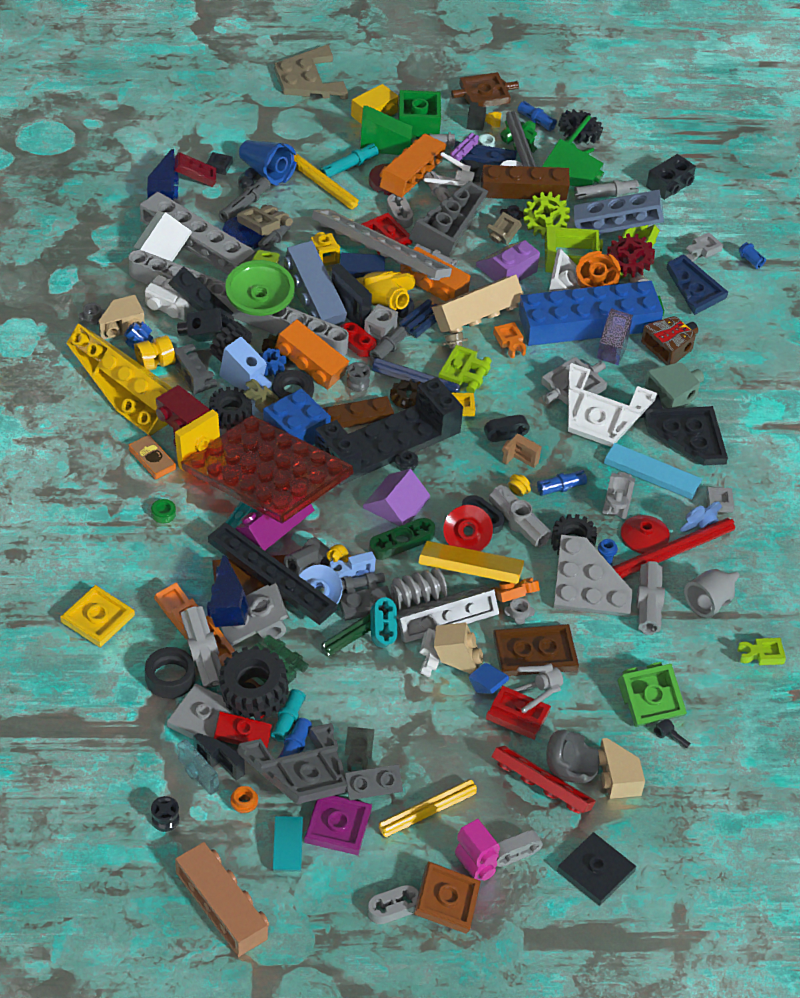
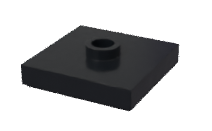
(596, 868)

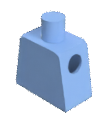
(242, 364)

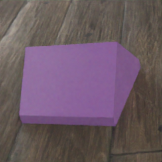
(398, 497)

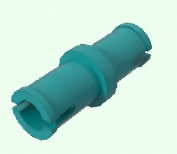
(288, 715)

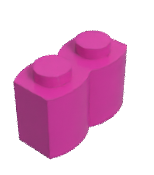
(477, 850)

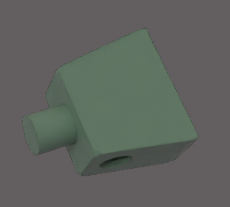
(674, 384)

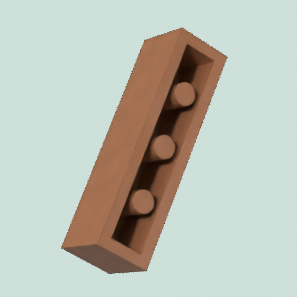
(222, 899)

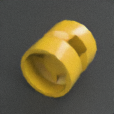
(156, 353)

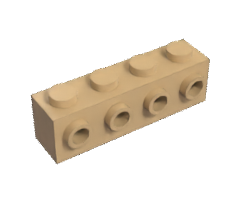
(477, 304)

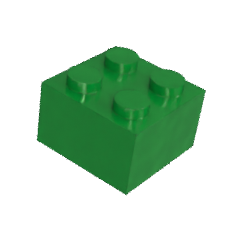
(421, 111)

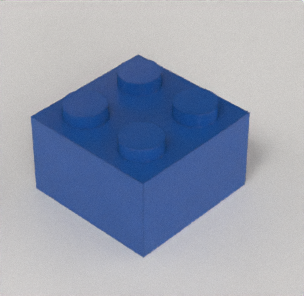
(297, 415)

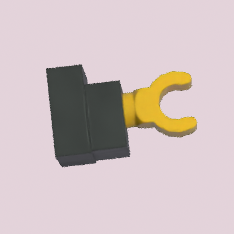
(477, 117)

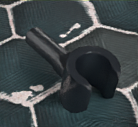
(666, 728)

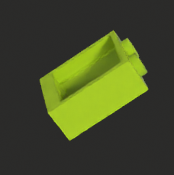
(569, 238)

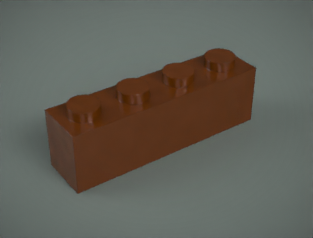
(524, 181)

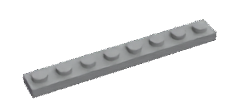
(383, 244)

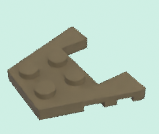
(300, 76)

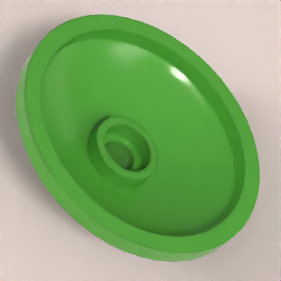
(259, 287)

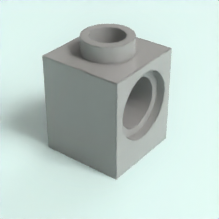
(381, 322)

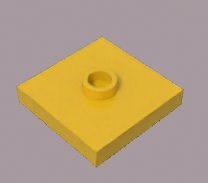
(196, 435)
(97, 616)

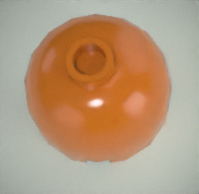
(597, 270)

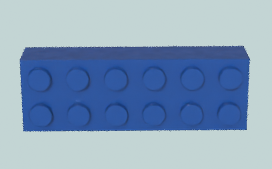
(584, 311)

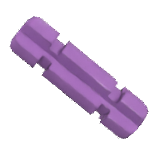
(464, 147)

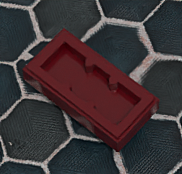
(195, 169)

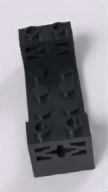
(413, 429)

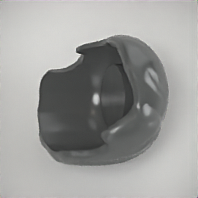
(571, 757)

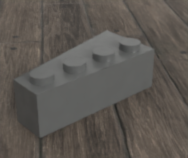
(448, 222)

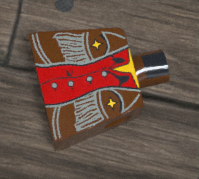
(669, 339)

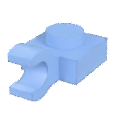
(356, 565)

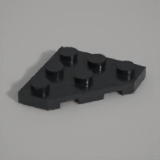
(689, 431)

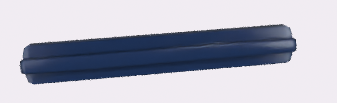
(405, 373)

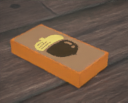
(152, 457)

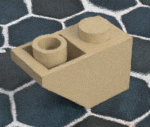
(120, 316)
(458, 647)
(621, 771)

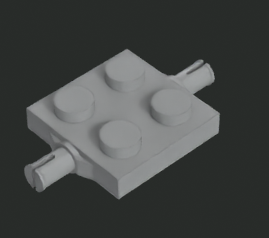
(558, 380)

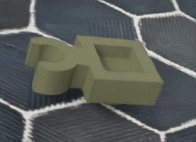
(262, 395)

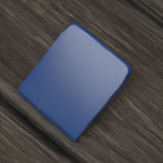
(487, 679)

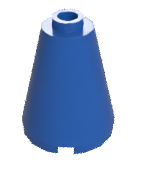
(269, 159)

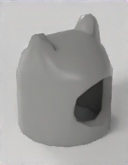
(710, 591)

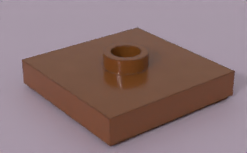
(447, 897)

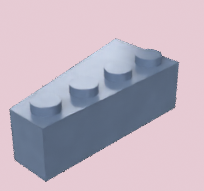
(314, 284)

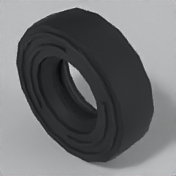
(292, 377)

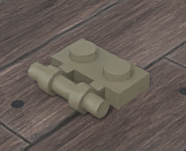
(264, 219)

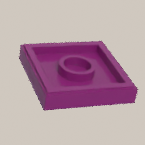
(338, 824)

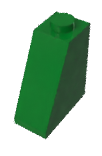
(386, 132)
(583, 168)

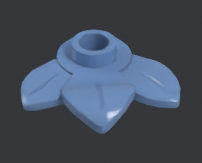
(701, 517)

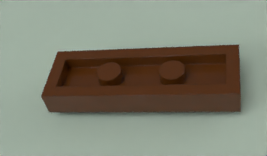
(360, 412)

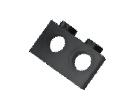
(671, 176)

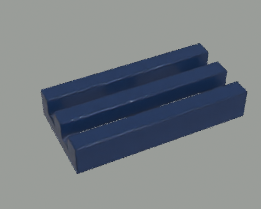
(417, 317)

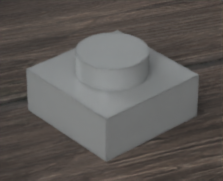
(723, 495)

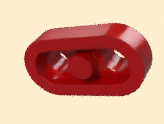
(359, 340)

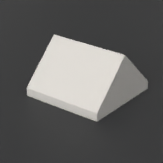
(163, 236)
(563, 273)

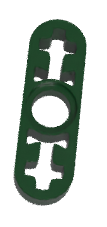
(409, 530)

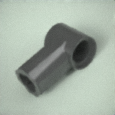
(312, 553)

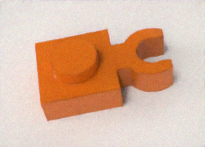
(511, 337)
(508, 591)

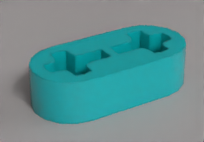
(389, 622)

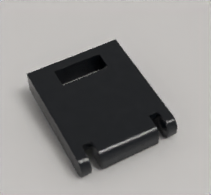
(350, 293)

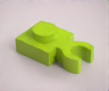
(766, 650)

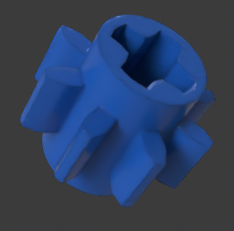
(137, 333)
(274, 362)

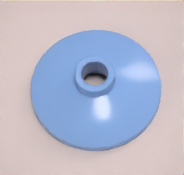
(324, 577)

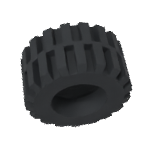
(252, 664)

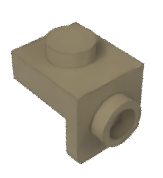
(504, 229)

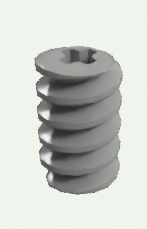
(417, 587)

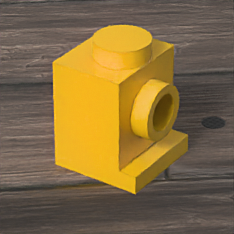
(324, 244)

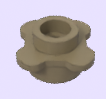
(454, 339)

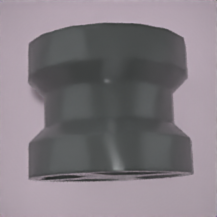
(358, 376)

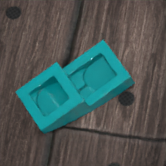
(287, 844)

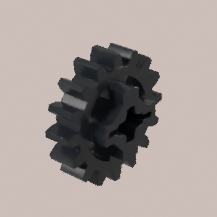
(570, 122)

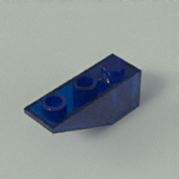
(164, 178)
(228, 599)

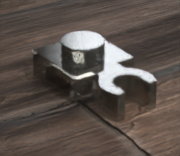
(359, 746)

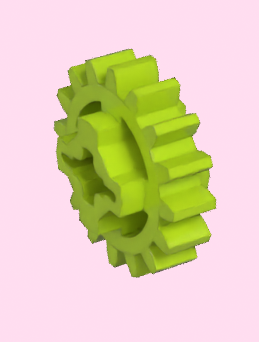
(539, 218)

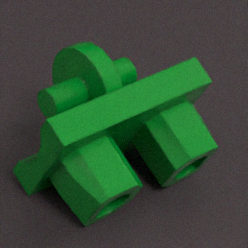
(529, 131)

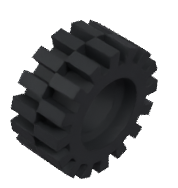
(227, 336)
(230, 398)
(573, 526)

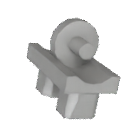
(619, 494)

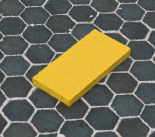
(471, 562)

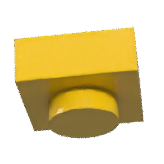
(467, 401)

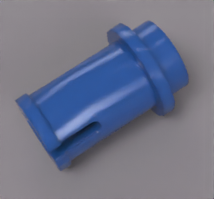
(753, 256)
(608, 549)

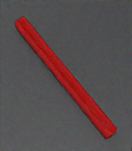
(676, 547)

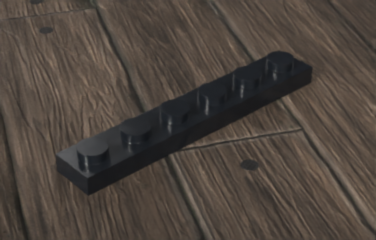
(271, 571)

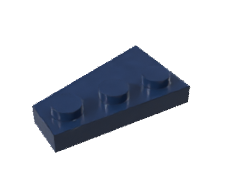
(695, 285)

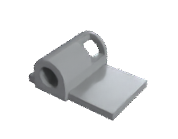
(263, 622)

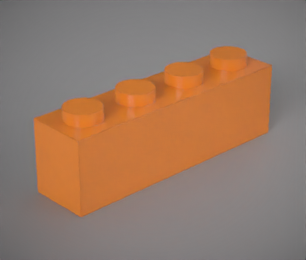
(412, 165)

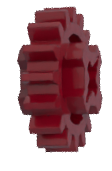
(632, 254)

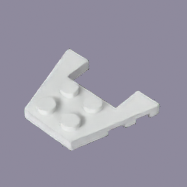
(598, 416)

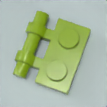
(459, 364)

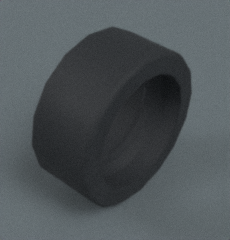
(175, 688)

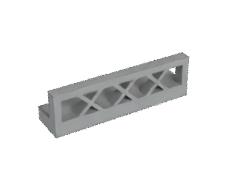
(456, 608)

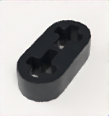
(506, 428)

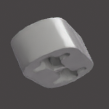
(399, 206)
(518, 847)
(393, 903)

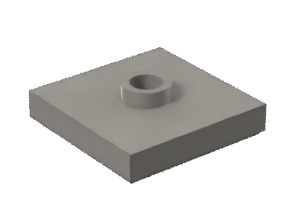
(198, 712)

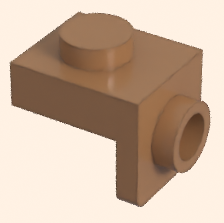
(521, 449)

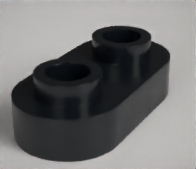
(495, 515)

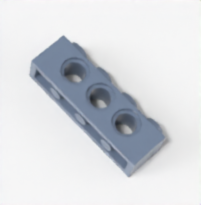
(620, 212)

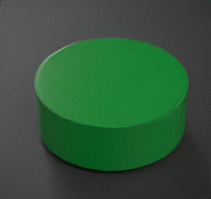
(163, 511)

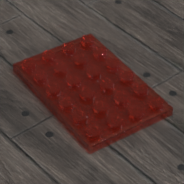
(267, 468)

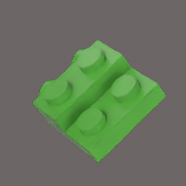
(651, 694)

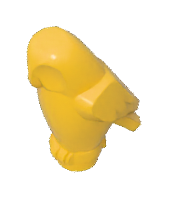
(388, 288)

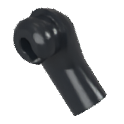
(246, 178)

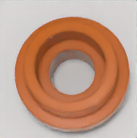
(244, 793)

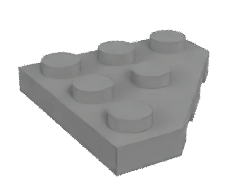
(588, 581)

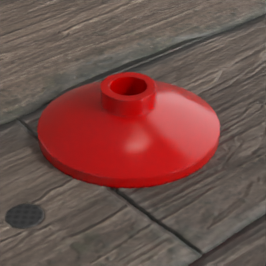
(464, 517)
(644, 533)

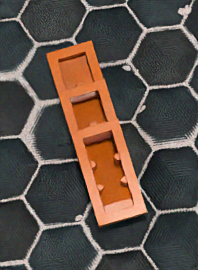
(174, 601)

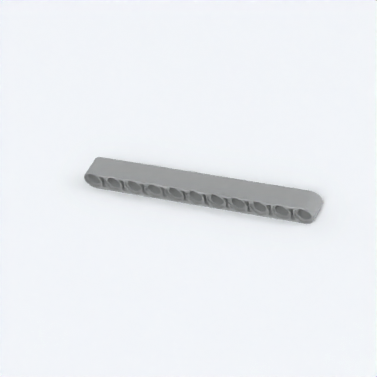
(147, 266)

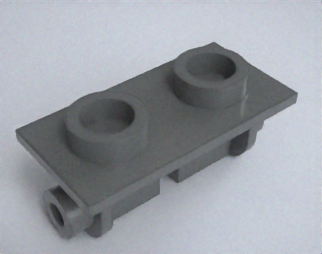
(373, 782)

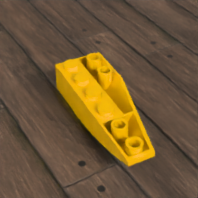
(121, 379)

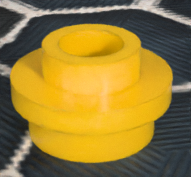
(519, 485)

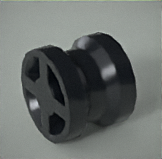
(165, 806)

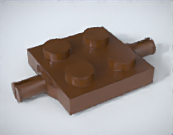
(485, 89)

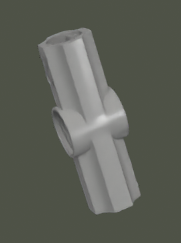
(520, 516)
(650, 598)
(202, 645)

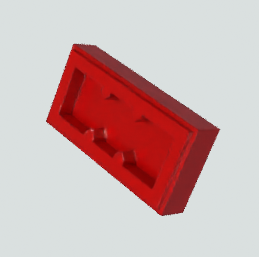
(239, 729)

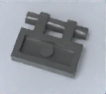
(358, 603)

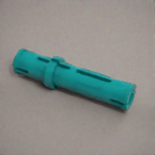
(357, 158)

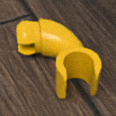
(338, 552)

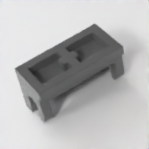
(193, 370)

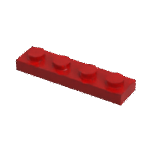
(534, 774)

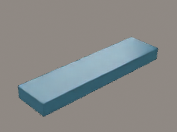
(653, 471)

